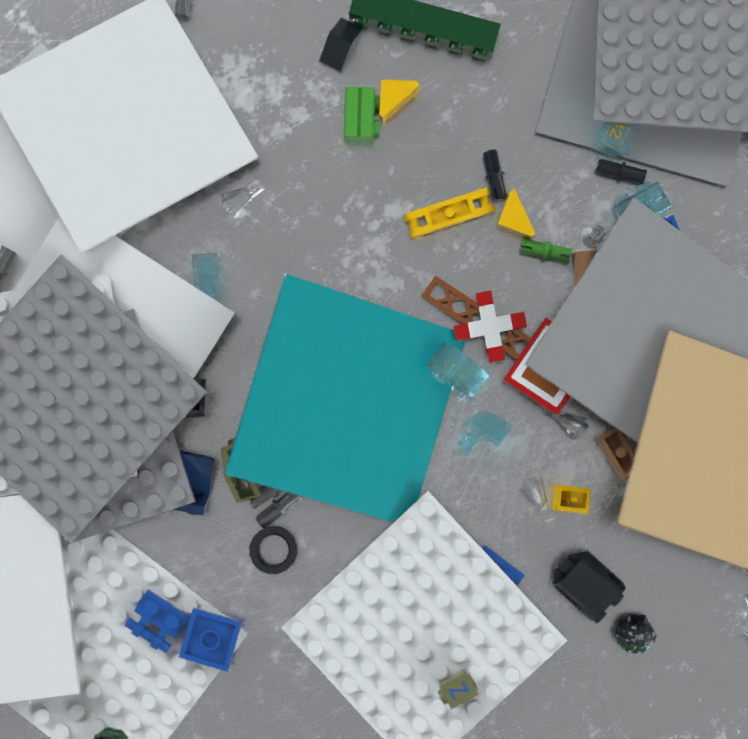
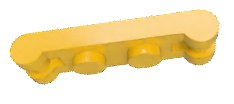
(449, 213)

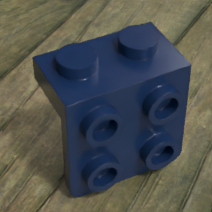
(200, 474)

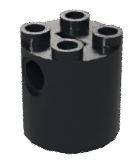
(588, 584)

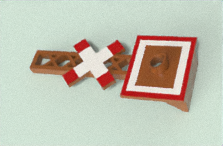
(489, 328)

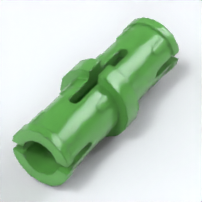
(546, 250)

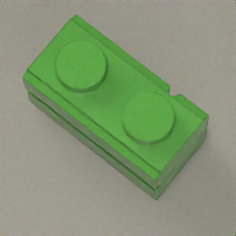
(360, 113)

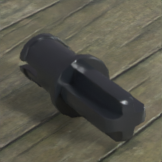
(621, 171)
(495, 174)

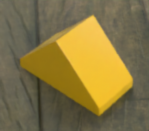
(394, 95)
(515, 218)
(569, 499)

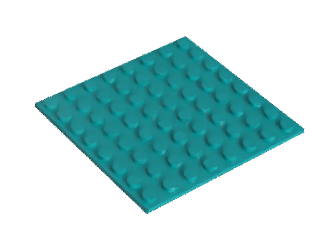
(342, 402)

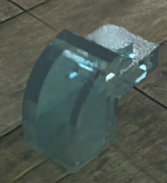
(486, 425)

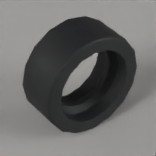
(254, 550)

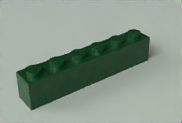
(429, 23)

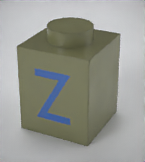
(457, 688)

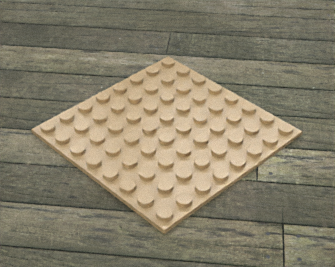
(694, 453)

